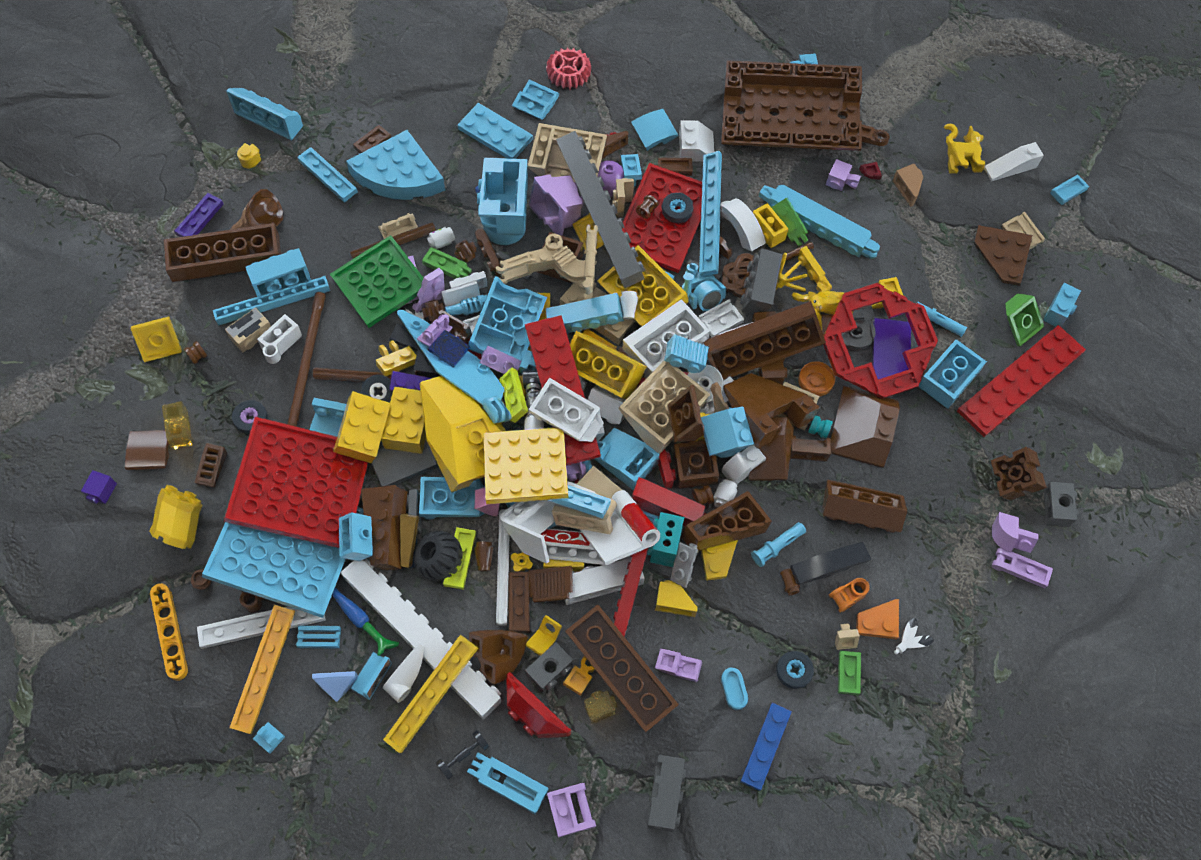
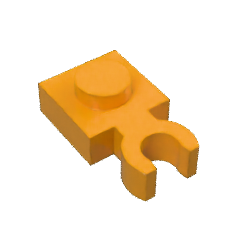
(579, 677)

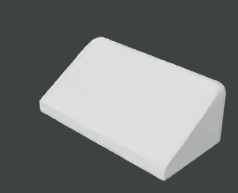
(456, 294)

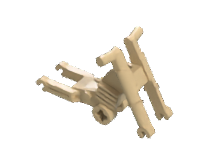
(558, 258)

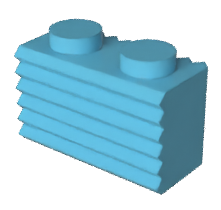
(686, 354)

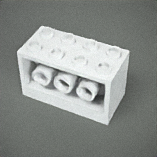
(650, 341)

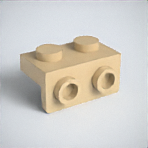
(622, 194)

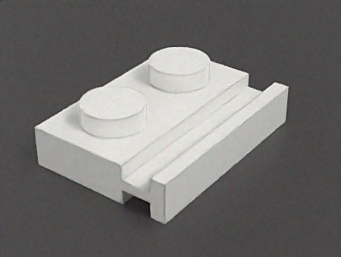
(721, 318)

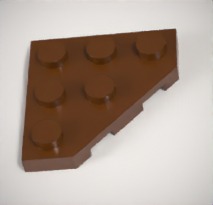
(1004, 252)

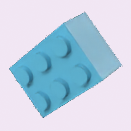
(278, 272)
(952, 373)

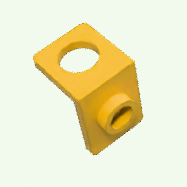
(543, 638)

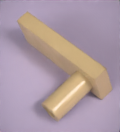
(576, 519)

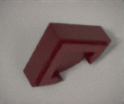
(871, 170)

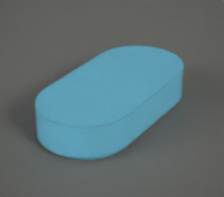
(734, 688)

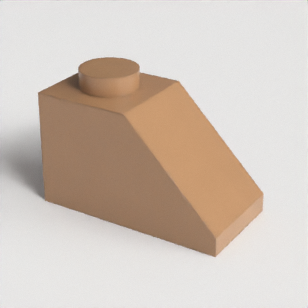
(908, 182)

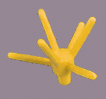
(782, 279)

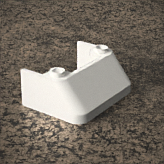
(527, 521)

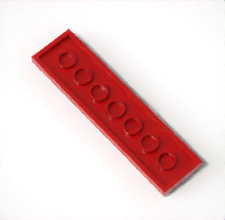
(555, 361)
(1021, 381)

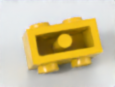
(771, 225)

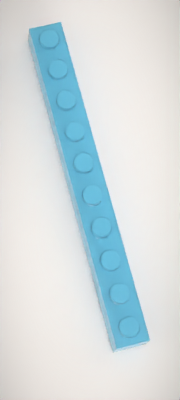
(271, 300)

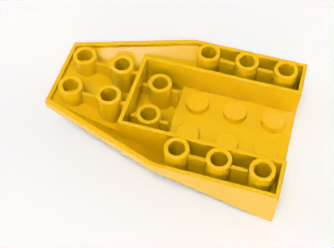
(455, 431)

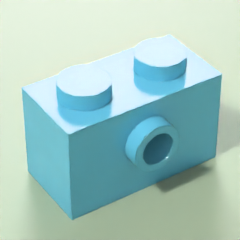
(1062, 305)
(355, 536)

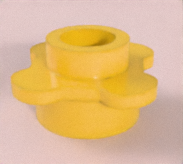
(518, 566)

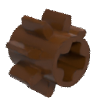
(465, 251)
(432, 309)

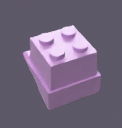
(556, 201)

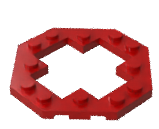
(864, 375)

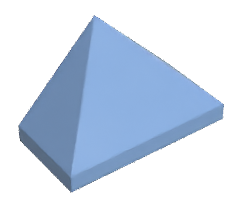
(335, 683)

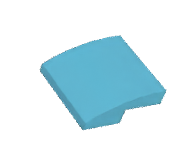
(535, 100)
(654, 128)

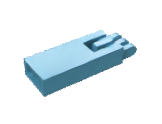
(516, 786)

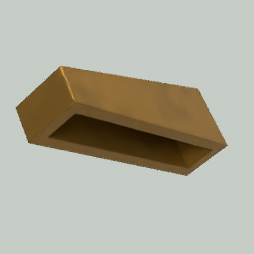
(408, 535)

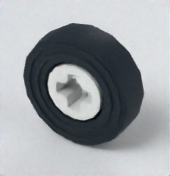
(377, 381)

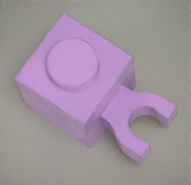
(841, 175)

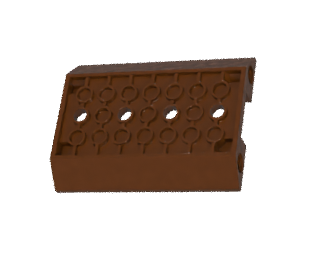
(791, 93)

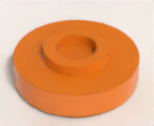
(817, 378)

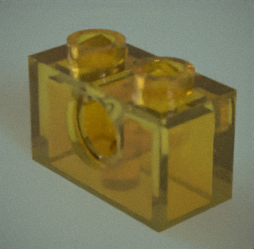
(177, 425)

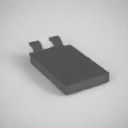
(398, 466)

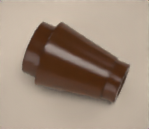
(484, 555)

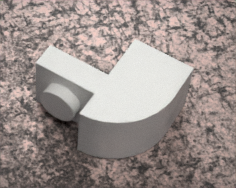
(742, 463)

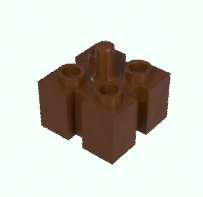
(1018, 473)

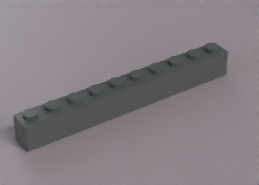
(600, 209)

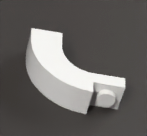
(744, 223)

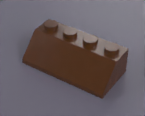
(864, 506)

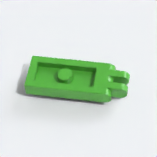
(791, 219)
(449, 265)

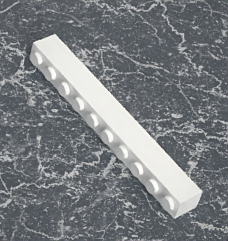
(415, 629)

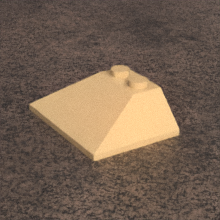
(546, 154)

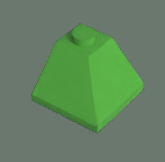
(1023, 317)

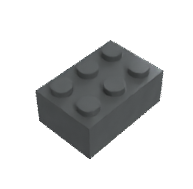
(761, 282)

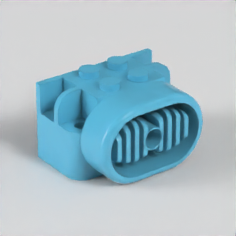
(503, 199)

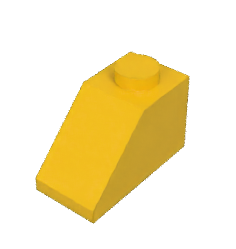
(674, 600)

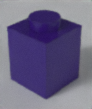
(98, 487)

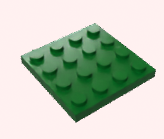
(379, 281)

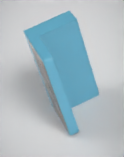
(371, 675)

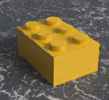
(405, 422)
(362, 427)

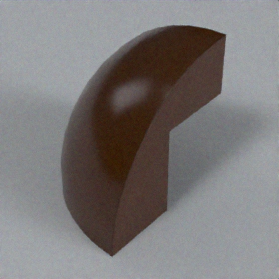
(498, 652)

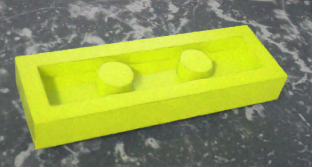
(513, 395)
(466, 538)

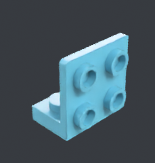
(327, 416)

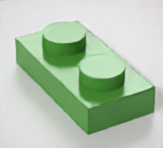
(849, 673)

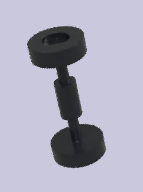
(462, 754)

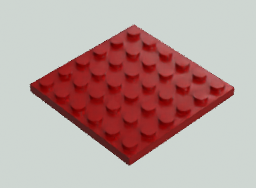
(294, 483)

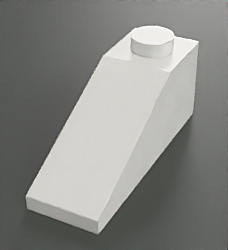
(1015, 162)

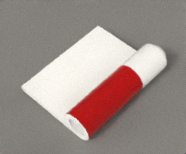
(630, 531)

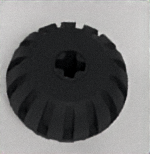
(437, 555)

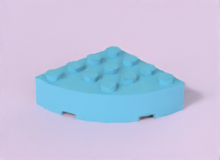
(397, 169)

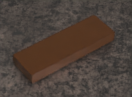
(519, 602)

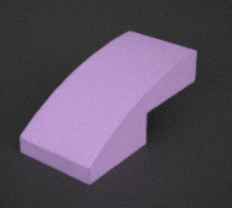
(678, 665)

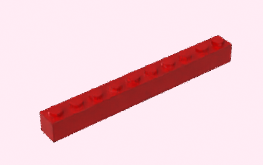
(629, 590)

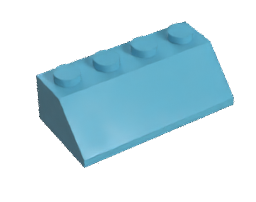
(264, 112)

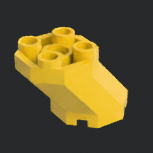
(176, 517)

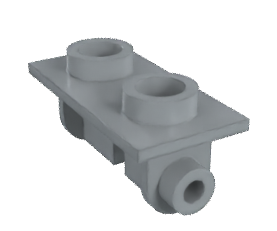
(683, 564)

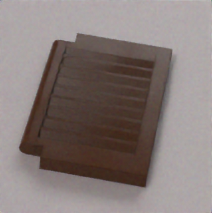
(550, 584)

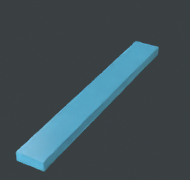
(710, 214)

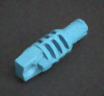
(468, 306)

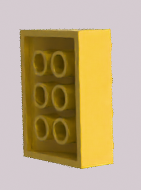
(654, 293)

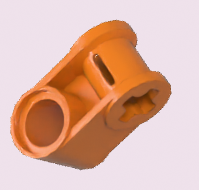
(847, 596)

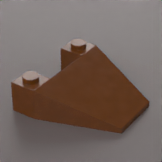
(766, 400)

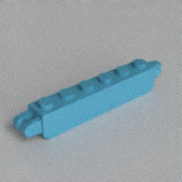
(825, 222)

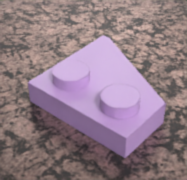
(431, 289)

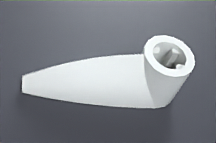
(400, 682)

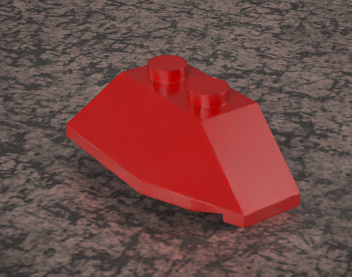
(532, 712)

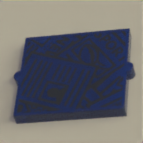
(449, 348)

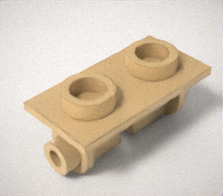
(398, 226)

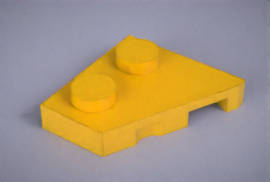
(718, 560)

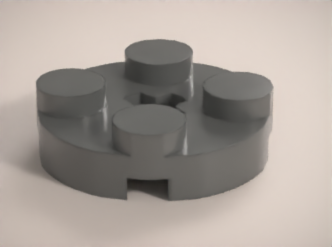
(864, 339)

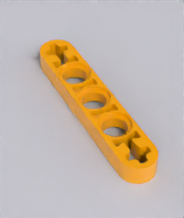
(175, 638)

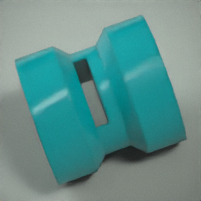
(822, 427)

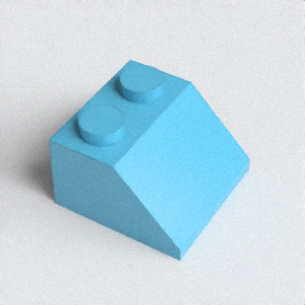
(727, 431)

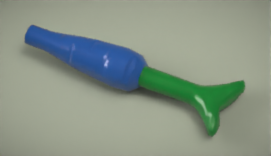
(361, 620)

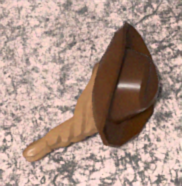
(261, 210)

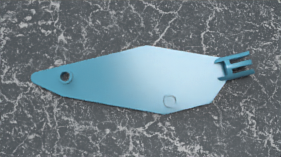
(468, 374)

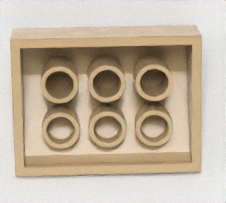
(647, 405)

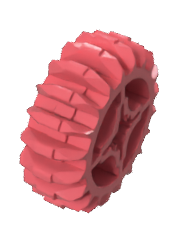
(569, 64)

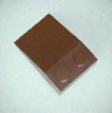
(686, 416)
(776, 454)

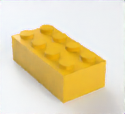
(606, 365)

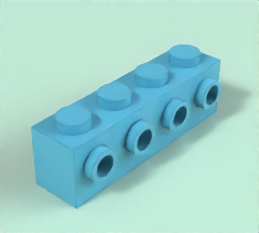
(589, 313)

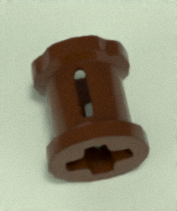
(647, 206)

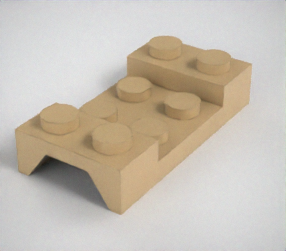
(613, 332)

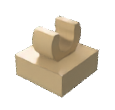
(846, 638)

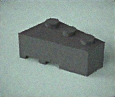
(666, 793)

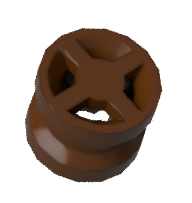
(195, 352)
(703, 495)

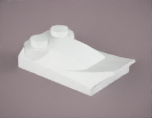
(567, 411)

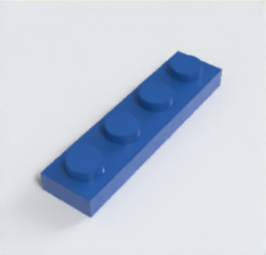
(765, 747)

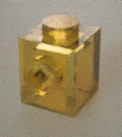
(600, 706)

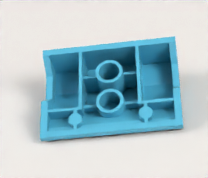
(504, 319)

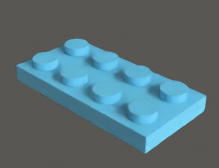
(495, 132)

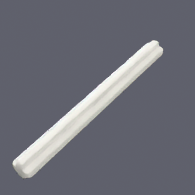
(502, 575)

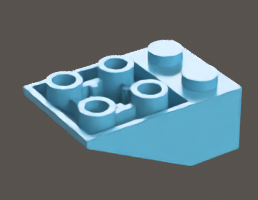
(628, 457)

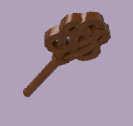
(739, 269)

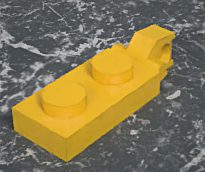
(814, 270)

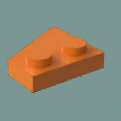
(880, 621)

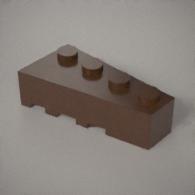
(385, 507)
(728, 523)

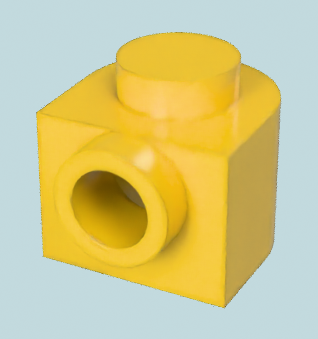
(248, 156)

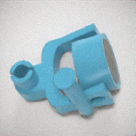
(708, 290)

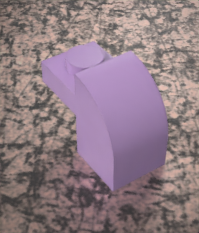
(1009, 536)

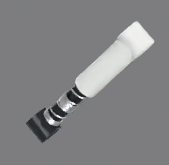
(533, 388)

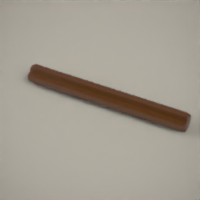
(401, 238)

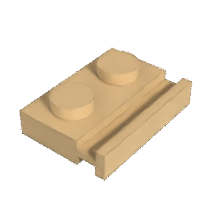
(1024, 225)

